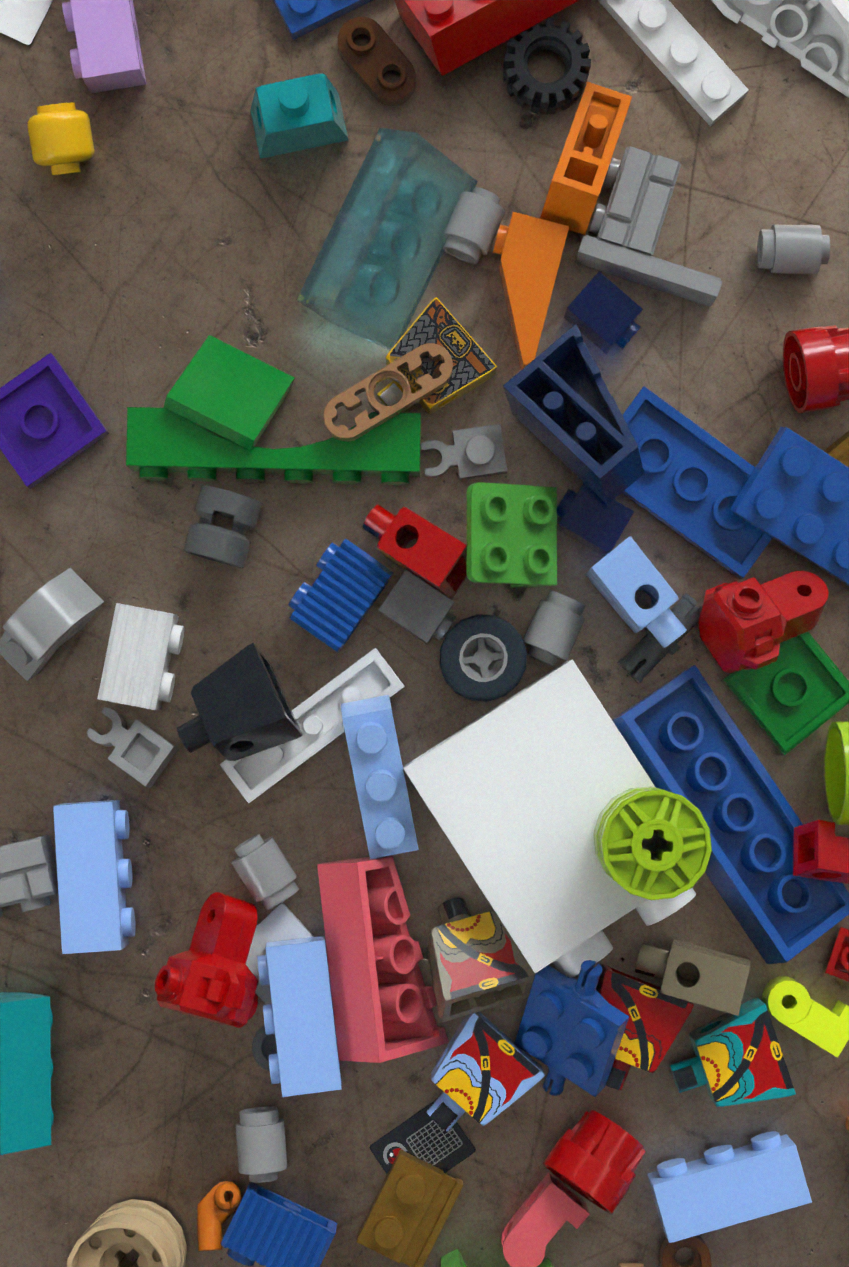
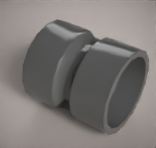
(217, 543)

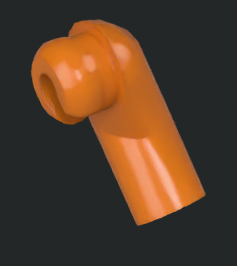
(213, 1212)

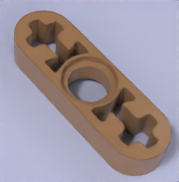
(425, 383)

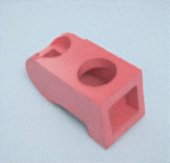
(539, 1220)

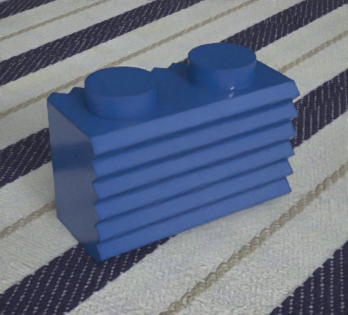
(340, 594)
(276, 1231)

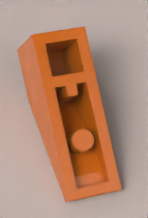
(586, 157)
(528, 272)

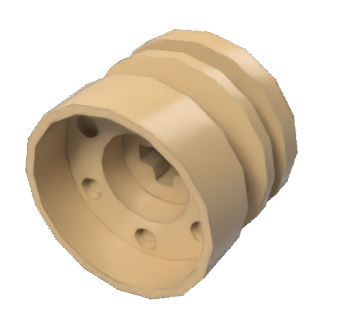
(131, 1226)

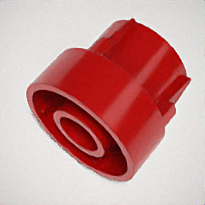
(816, 367)
(596, 1160)

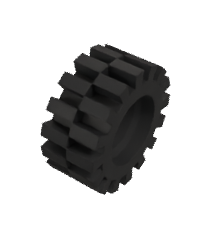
(541, 94)

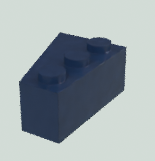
(575, 416)

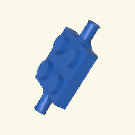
(571, 1029)

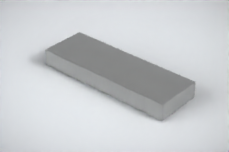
(648, 270)

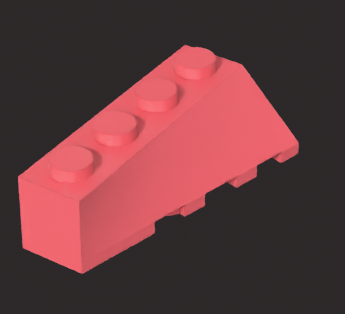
(373, 963)

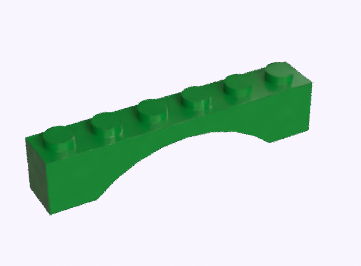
(170, 443)

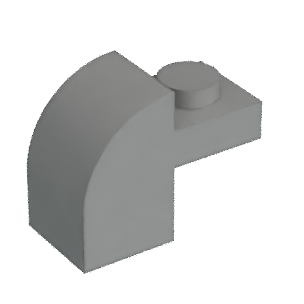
(46, 622)

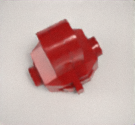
(750, 619)
(213, 974)

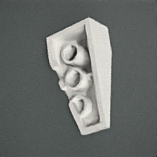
(806, 29)

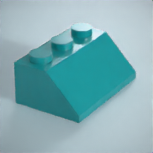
(25, 1071)

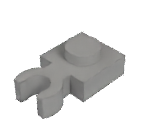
(475, 453)
(137, 750)

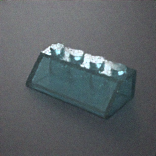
(386, 238)

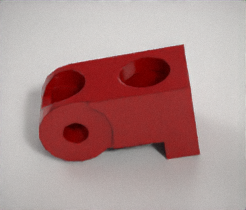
(820, 852)

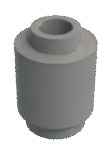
(473, 225)
(792, 249)
(554, 628)
(265, 871)
(261, 1144)

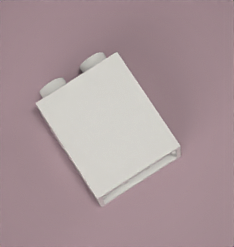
(522, 812)

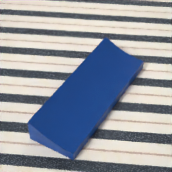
(700, 753)

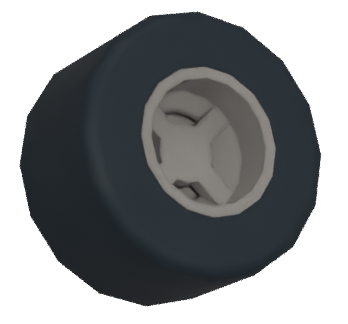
(498, 658)

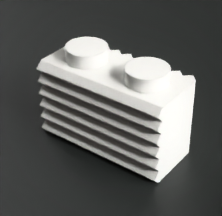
(140, 657)

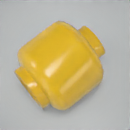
(60, 137)

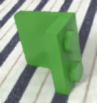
(512, 534)

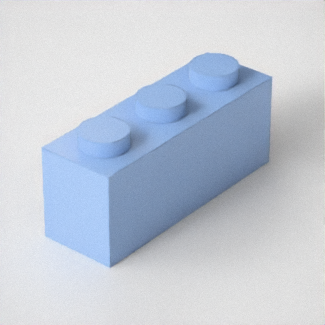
(379, 776)
(93, 876)
(300, 1016)
(728, 1186)

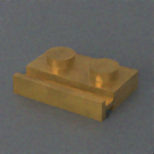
(409, 1210)

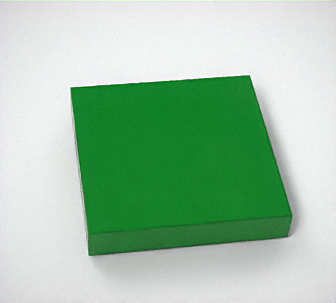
(229, 392)
(793, 693)

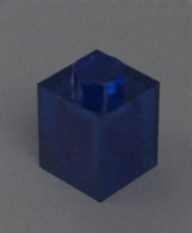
(604, 314)
(592, 520)

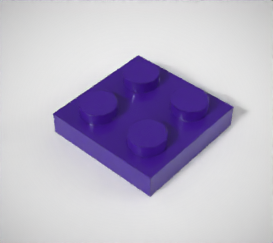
(45, 421)

